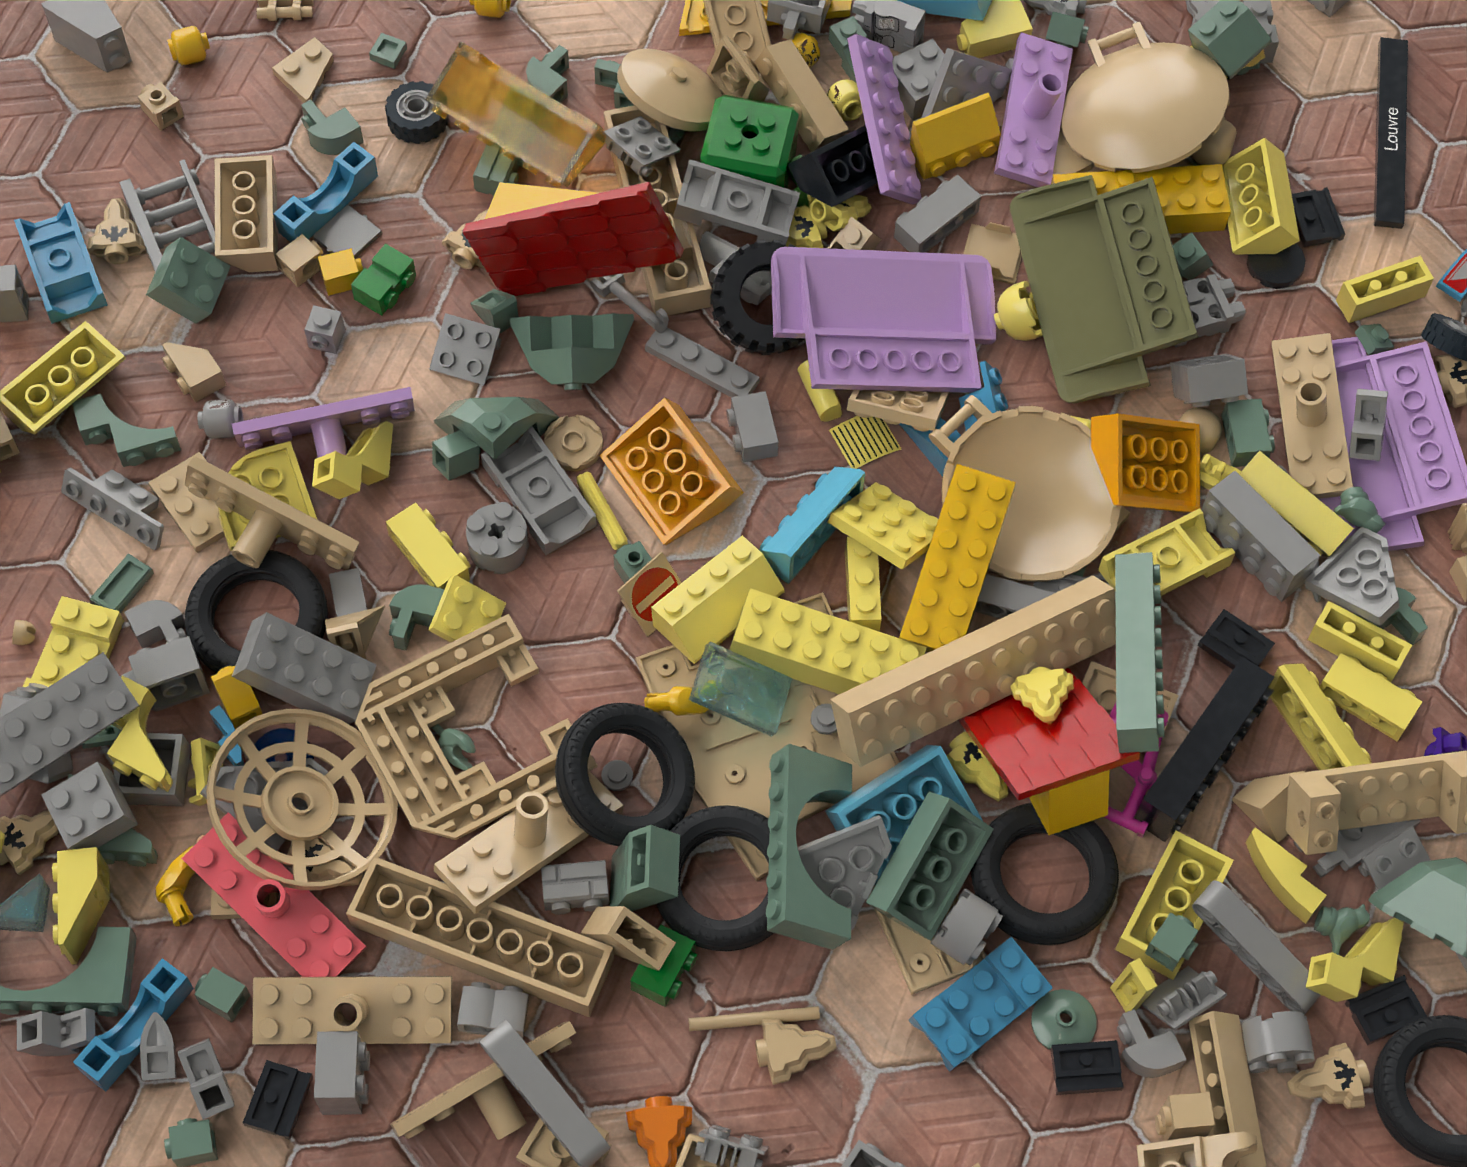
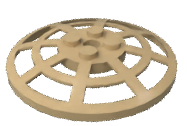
(302, 783)

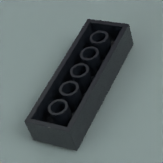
(1206, 750)

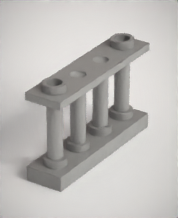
(146, 219)

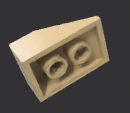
(734, 72)

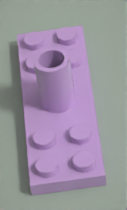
(1033, 111)
(324, 421)

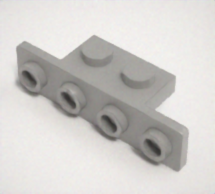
(117, 502)

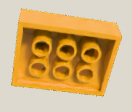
(1148, 461)
(670, 472)

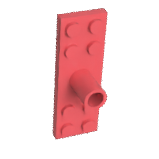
(296, 927)

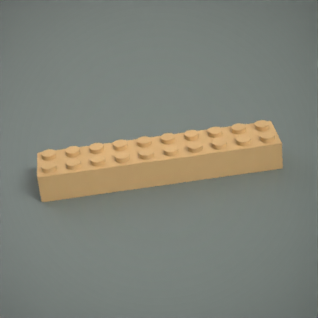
(973, 670)

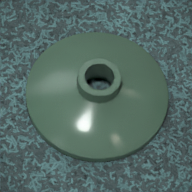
(1048, 1025)

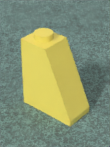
(996, 32)

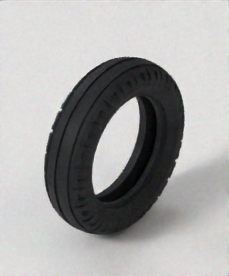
(230, 573)
(652, 730)
(681, 917)
(1047, 927)
(1391, 1093)

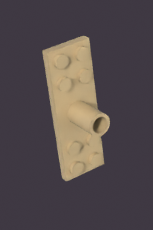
(1312, 414)
(267, 519)
(515, 846)
(386, 1007)
(488, 1092)

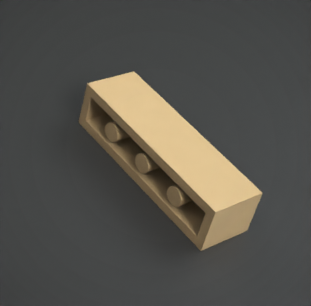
(798, 88)

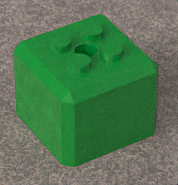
(752, 139)

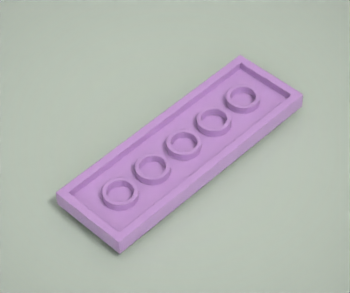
(884, 119)

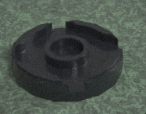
(1277, 269)

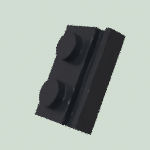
(1317, 217)
(1232, 639)
(1385, 1009)
(1086, 1067)
(278, 1099)

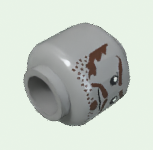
(218, 418)

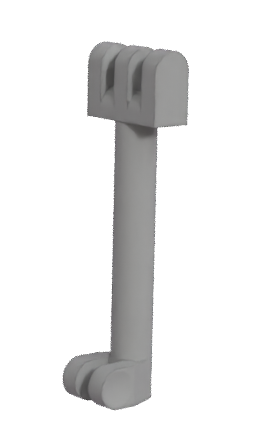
(613, 284)

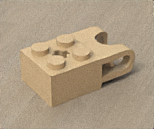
(1198, 1151)

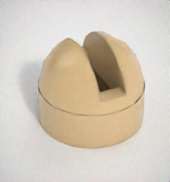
(23, 632)

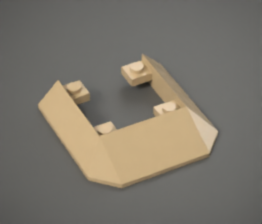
(414, 698)

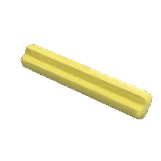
(602, 510)

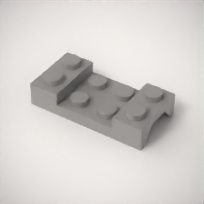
(736, 202)
(541, 492)

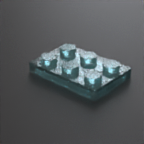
(740, 689)

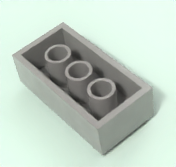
(1258, 536)
(303, 669)

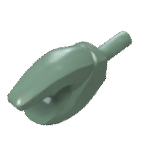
(452, 743)

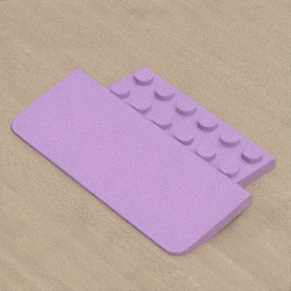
(885, 316)
(1420, 452)

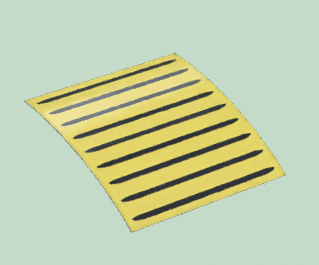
(864, 440)

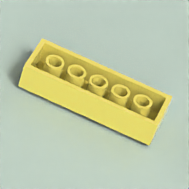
(815, 644)

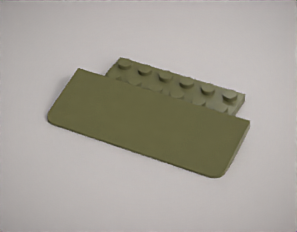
(1101, 283)

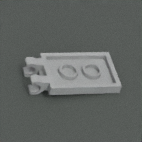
(1357, 843)

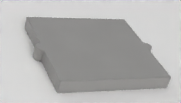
(347, 231)

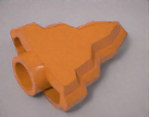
(660, 1129)

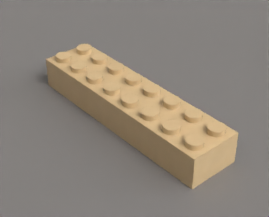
(679, 284)
(491, 943)

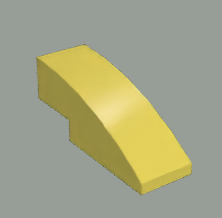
(1284, 875)

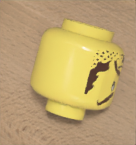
(846, 99)

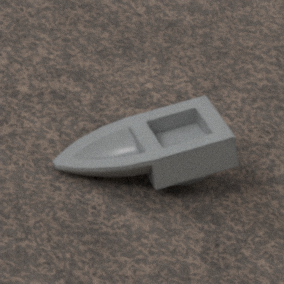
(157, 1050)

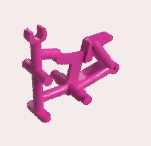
(1144, 778)

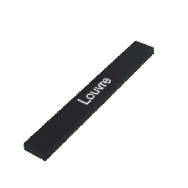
(1391, 133)

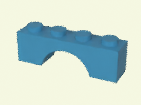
(348, 177)
(113, 1051)

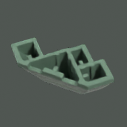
(572, 347)
(496, 420)
(1430, 900)

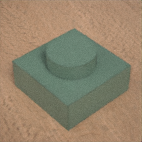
(388, 50)
(1374, 338)

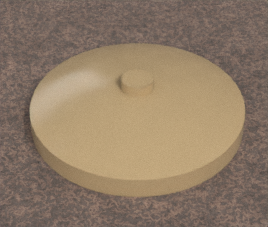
(668, 88)

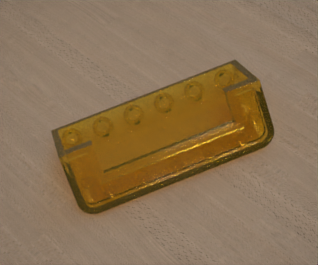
(515, 117)

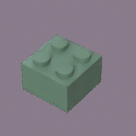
(188, 280)

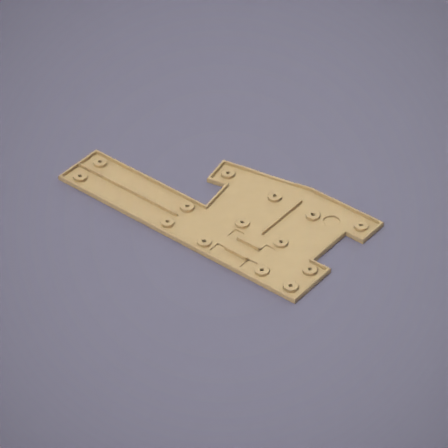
(728, 746)

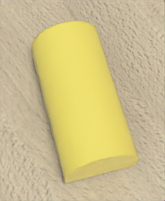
(824, 400)

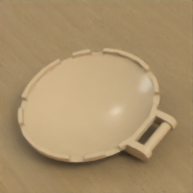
(1143, 103)
(1060, 500)

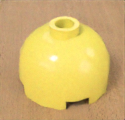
(1018, 313)

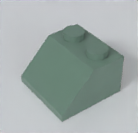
(1229, 35)

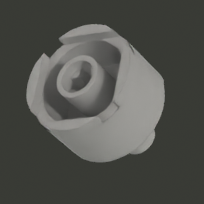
(497, 538)
(965, 927)
(1277, 1042)

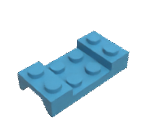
(61, 265)
(981, 1003)

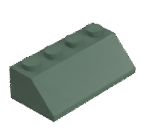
(930, 865)

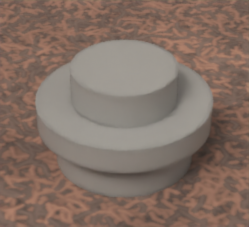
(823, 719)
(617, 775)

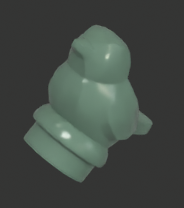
(1359, 509)
(1340, 924)

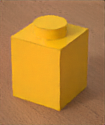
(339, 270)

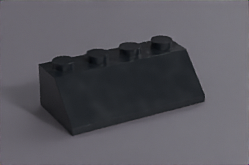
(837, 169)

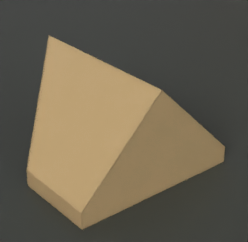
(354, 630)
(1266, 804)

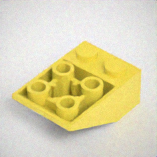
(80, 899)

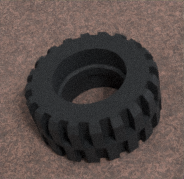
(728, 306)

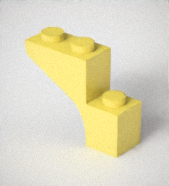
(365, 463)
(132, 748)
(1369, 960)

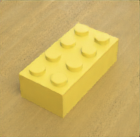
(1174, 886)

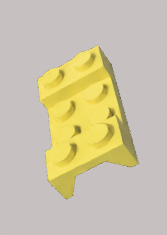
(1180, 548)
(77, 637)

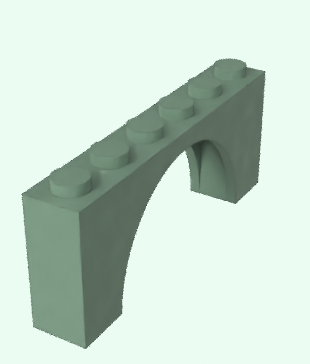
(794, 901)
(97, 984)

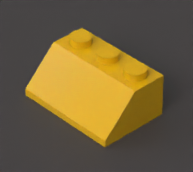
(955, 136)

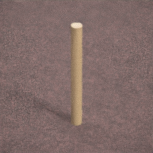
(753, 1018)

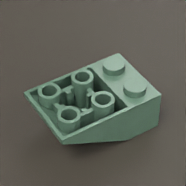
(645, 868)

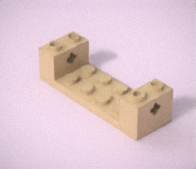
(1375, 795)

